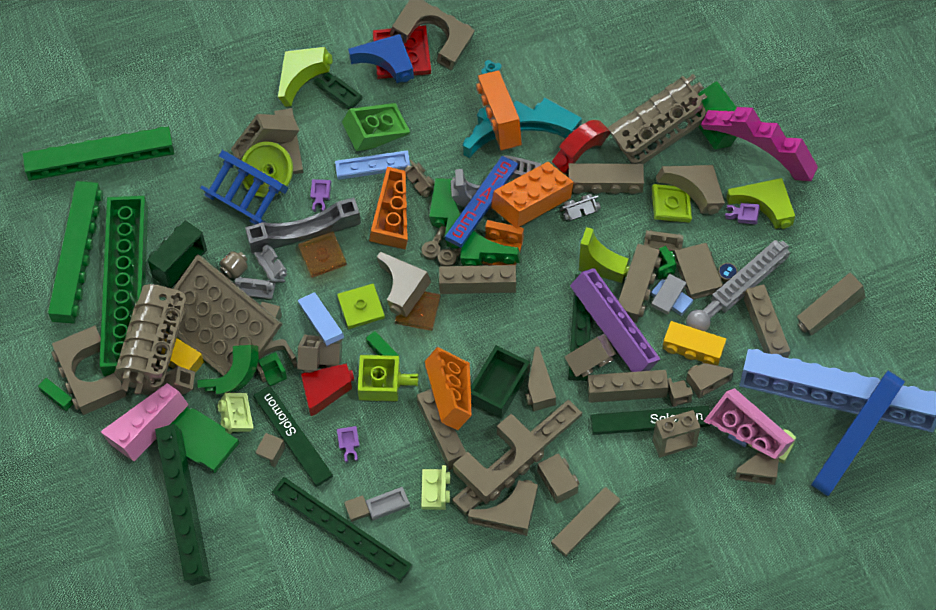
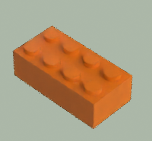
(532, 194)

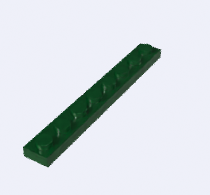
(342, 529)

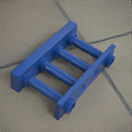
(244, 170)

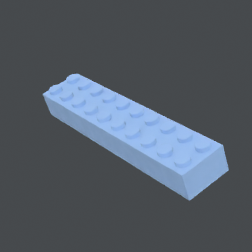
(834, 388)

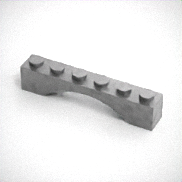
(337, 217)

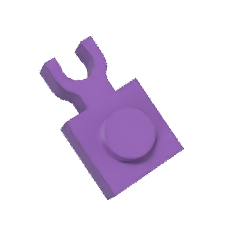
(320, 191)
(746, 213)
(348, 440)

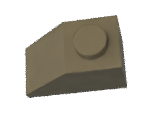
(707, 378)
(759, 470)

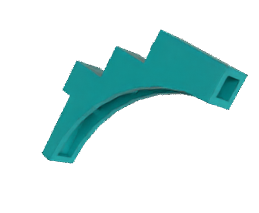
(545, 117)

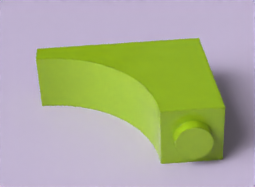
(299, 68)
(770, 196)
(606, 263)

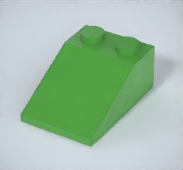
(374, 125)

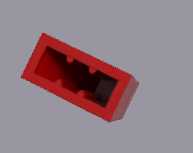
(326, 386)

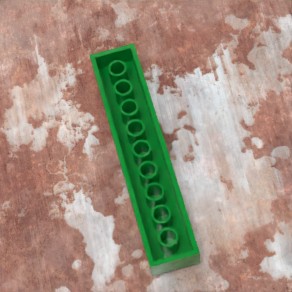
(122, 273)

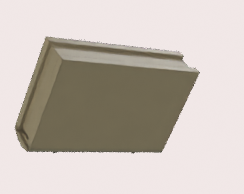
(698, 270)

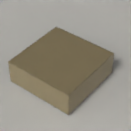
(357, 508)

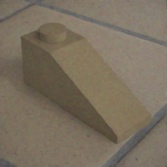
(540, 388)

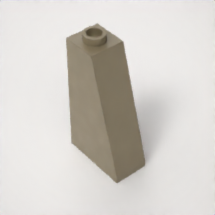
(831, 304)

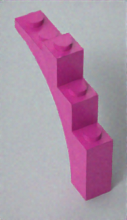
(768, 136)

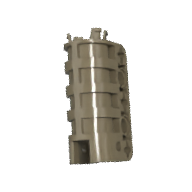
(659, 117)
(147, 337)

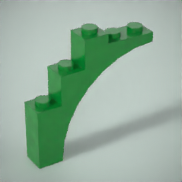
(476, 248)

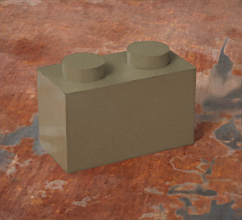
(558, 478)

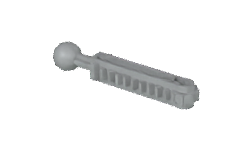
(735, 288)

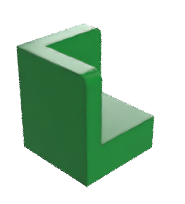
(273, 369)

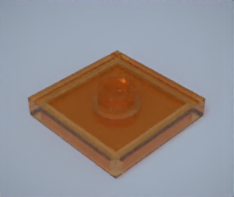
(322, 254)
(423, 313)

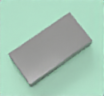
(668, 294)
(387, 503)

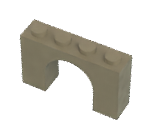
(420, 12)
(88, 395)
(489, 483)

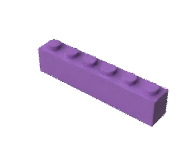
(614, 321)

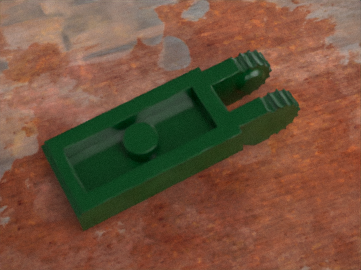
(339, 90)

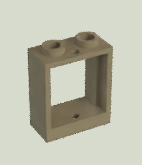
(678, 436)

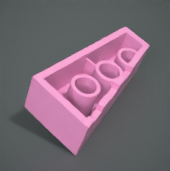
(749, 424)
(136, 428)

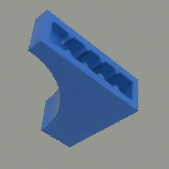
(386, 53)

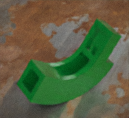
(241, 372)

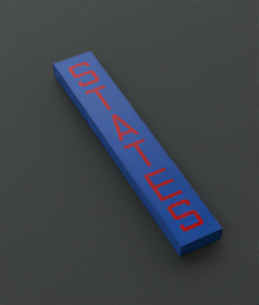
(480, 202)

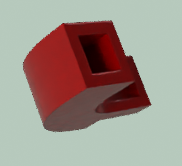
(579, 141)

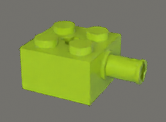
(381, 378)

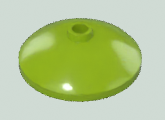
(267, 156)

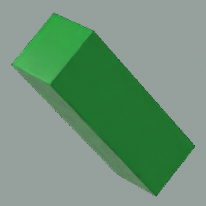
(379, 345)
(55, 394)

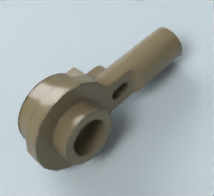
(431, 248)
(448, 257)

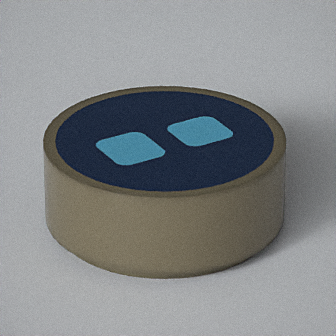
(727, 271)

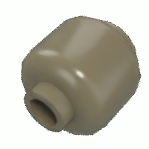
(233, 264)

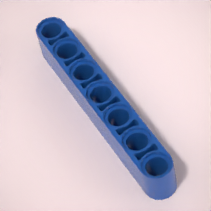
(857, 433)

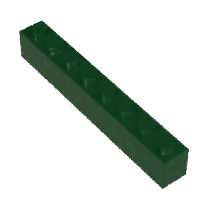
(182, 505)

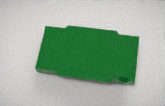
(205, 439)

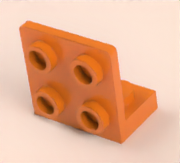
(504, 235)

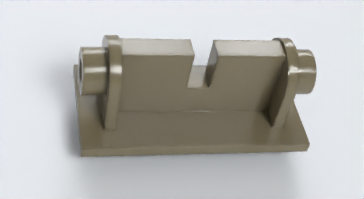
(415, 173)
(659, 239)

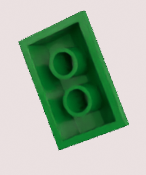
(718, 101)

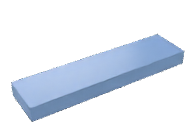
(371, 164)
(320, 319)

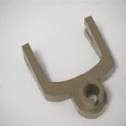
(273, 346)

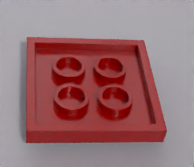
(416, 48)

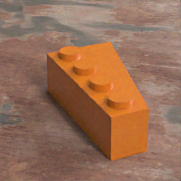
(500, 109)
(390, 216)
(450, 386)

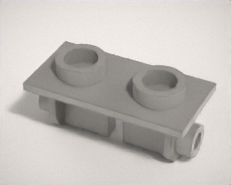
(573, 209)
(274, 270)
(256, 287)

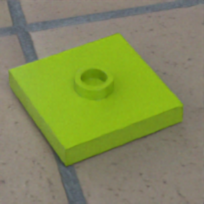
(671, 203)
(361, 306)

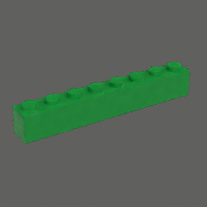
(98, 153)
(75, 252)

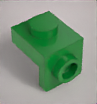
(668, 262)

